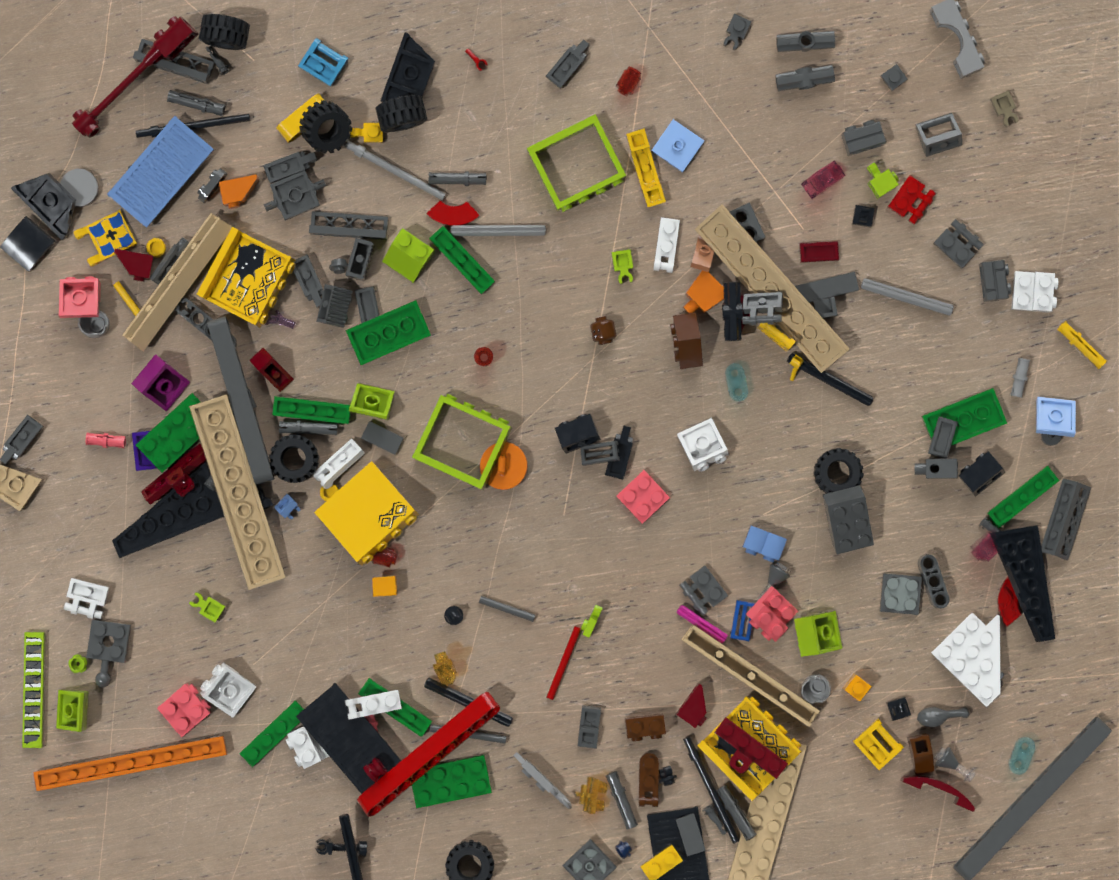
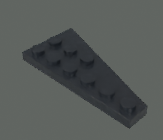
(172, 516)
(1024, 565)

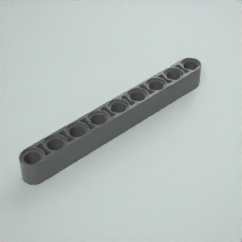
(240, 400)

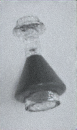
(777, 574)
(946, 759)

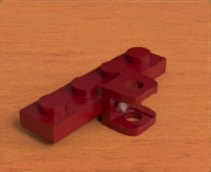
(176, 476)
(749, 750)

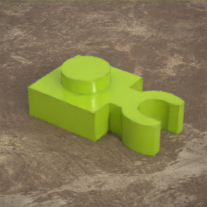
(623, 262)
(209, 608)
(588, 625)

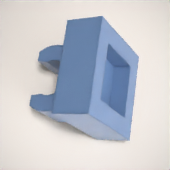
(286, 505)

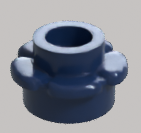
(623, 849)

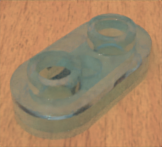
(736, 382)
(1021, 755)

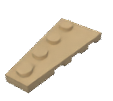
(17, 487)

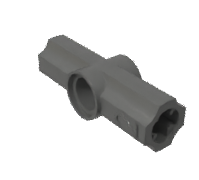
(818, 40)
(805, 78)

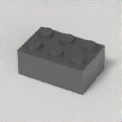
(848, 519)

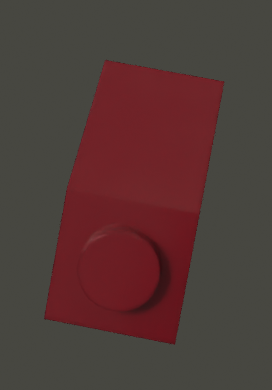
(135, 264)
(271, 369)
(694, 708)

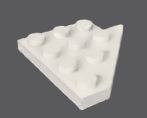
(974, 657)

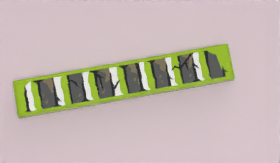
(33, 689)

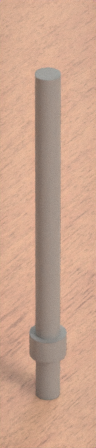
(361, 151)

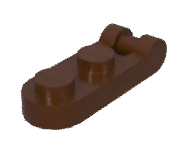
(648, 779)

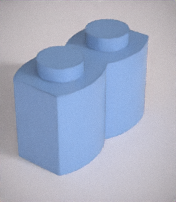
(764, 543)

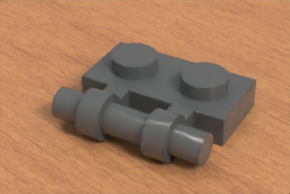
(954, 248)
(762, 303)
(709, 588)

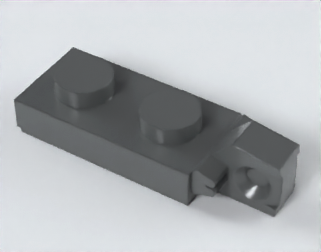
(568, 64)
(288, 166)
(168, 261)
(308, 279)
(20, 439)

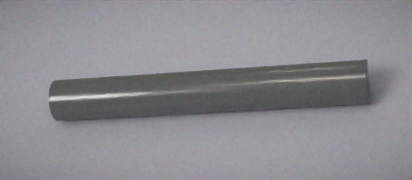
(506, 608)

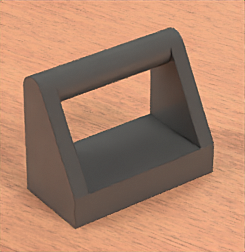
(940, 142)

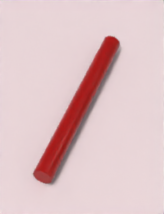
(563, 663)

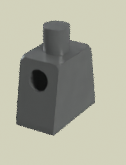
(947, 469)

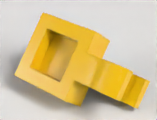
(370, 132)

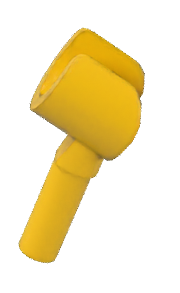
(796, 363)

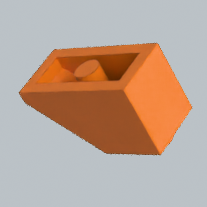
(237, 190)

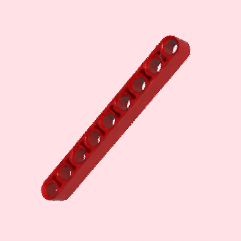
(428, 754)

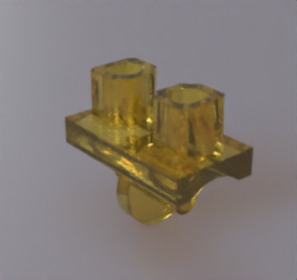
(444, 669)
(589, 794)

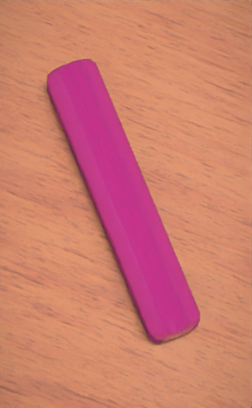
(702, 624)

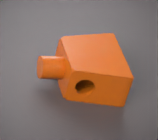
(704, 293)

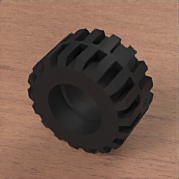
(224, 31)
(401, 113)
(335, 136)
(279, 450)
(827, 459)
(469, 848)

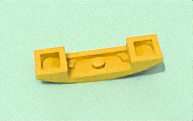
(645, 168)

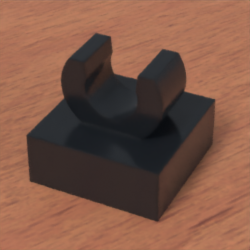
(863, 216)
(898, 708)

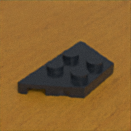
(409, 72)
(49, 202)

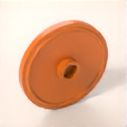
(509, 468)

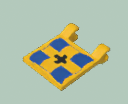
(107, 235)

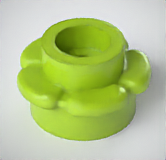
(72, 664)

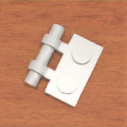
(87, 592)

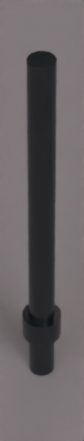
(155, 130)
(695, 755)

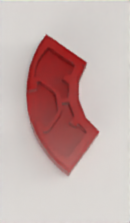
(453, 215)
(1008, 603)

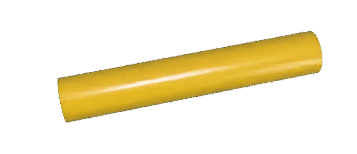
(126, 297)

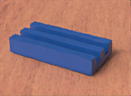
(735, 618)

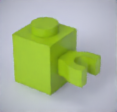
(882, 182)

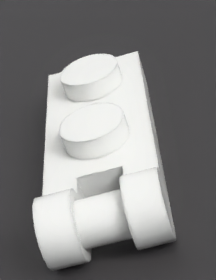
(666, 244)
(338, 463)
(374, 704)

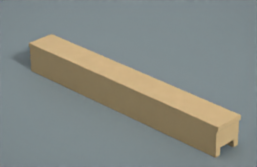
(177, 281)
(750, 675)

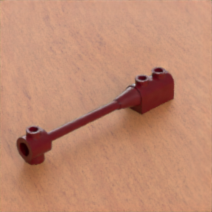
(167, 45)

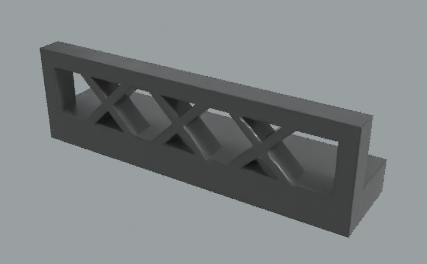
(170, 66)
(348, 232)
(1062, 518)

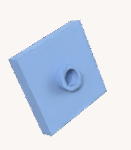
(677, 145)
(1055, 416)

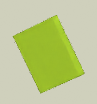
(372, 401)
(72, 710)

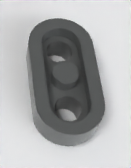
(208, 190)

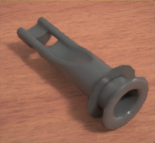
(218, 61)
(988, 525)
(711, 814)

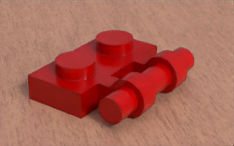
(906, 197)

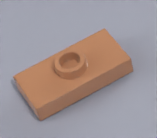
(702, 255)

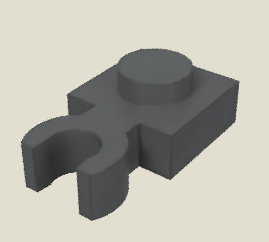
(738, 29)

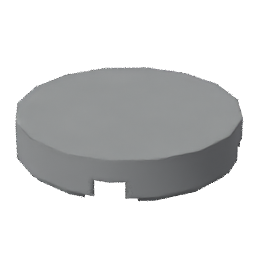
(81, 186)

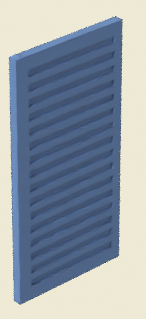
(160, 171)

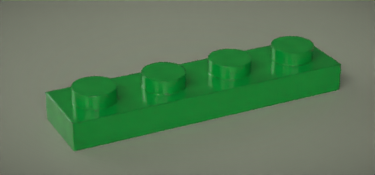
(462, 260)
(311, 410)
(1023, 496)
(407, 715)
(272, 734)

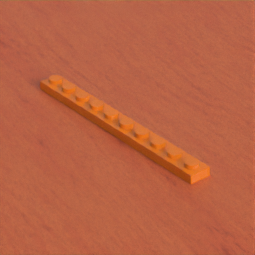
(130, 763)

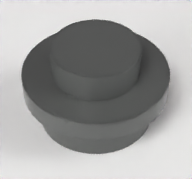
(338, 266)

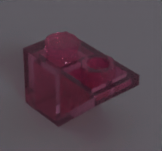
(823, 179)
(984, 548)

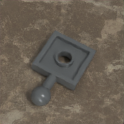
(99, 651)

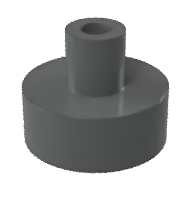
(1050, 441)

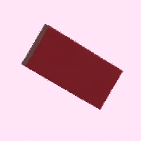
(819, 252)

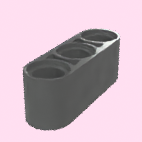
(940, 588)

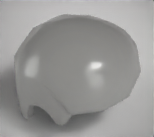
(94, 326)
(815, 689)

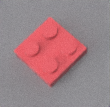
(643, 496)

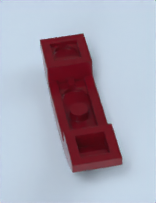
(917, 781)

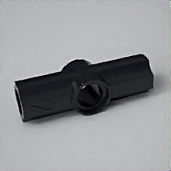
(732, 311)

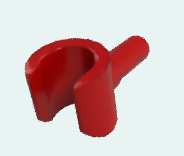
(476, 59)

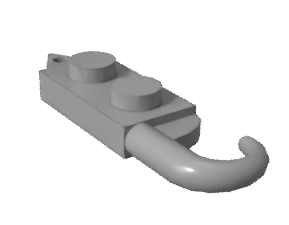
(542, 782)

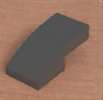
(589, 726)

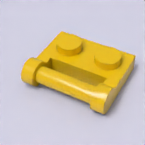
(777, 336)
(872, 747)

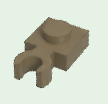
(1004, 105)

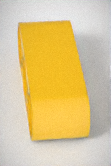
(289, 127)

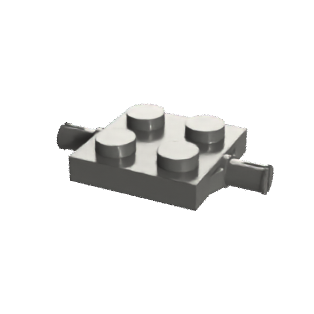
(294, 195)

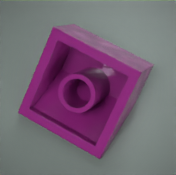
(160, 382)

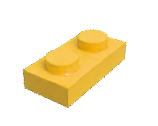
(661, 863)

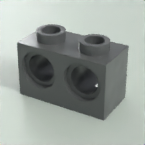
(751, 221)

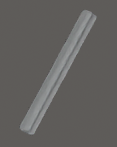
(498, 230)
(906, 296)

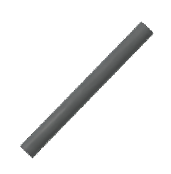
(477, 735)

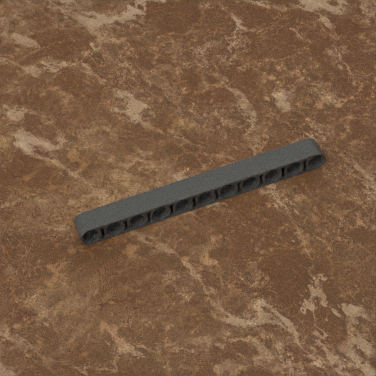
(1032, 798)

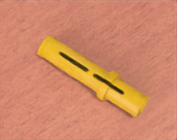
(1081, 344)

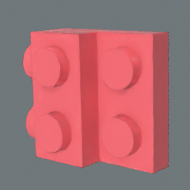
(79, 297)
(771, 614)
(185, 709)

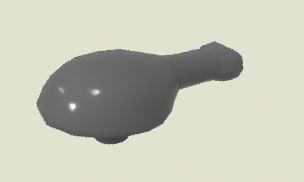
(935, 716)

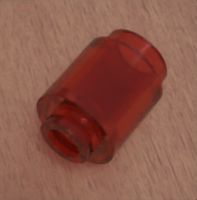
(628, 81)
(480, 351)
(385, 557)

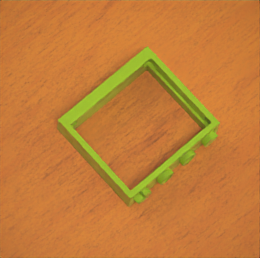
(563, 135)
(483, 415)

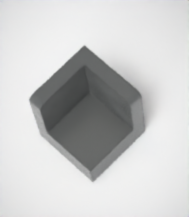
(826, 307)

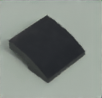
(27, 243)

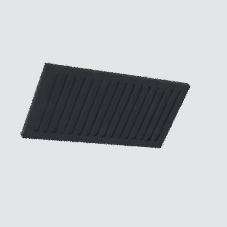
(346, 741)
(664, 832)

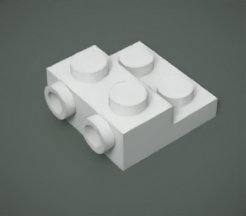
(1034, 291)
(703, 445)
(227, 689)
(306, 747)

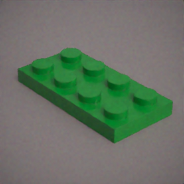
(388, 332)
(973, 416)
(171, 436)
(452, 782)

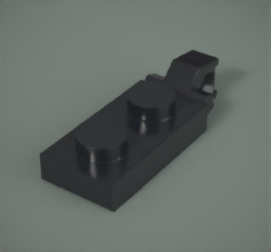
(618, 468)

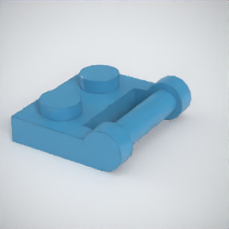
(319, 67)

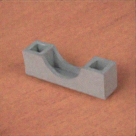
(948, 16)

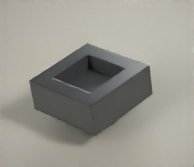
(894, 77)

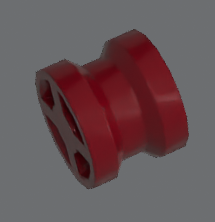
(375, 769)

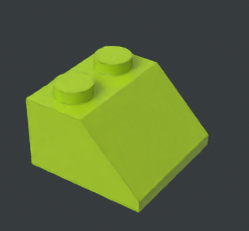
(408, 255)
(818, 633)

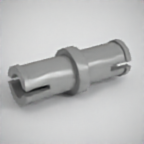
(1020, 377)

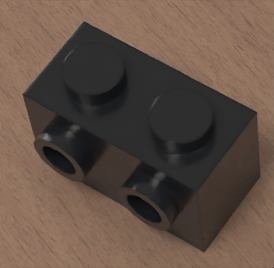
(577, 433)
(981, 473)

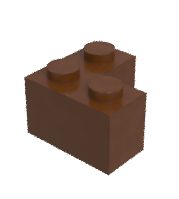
(687, 341)

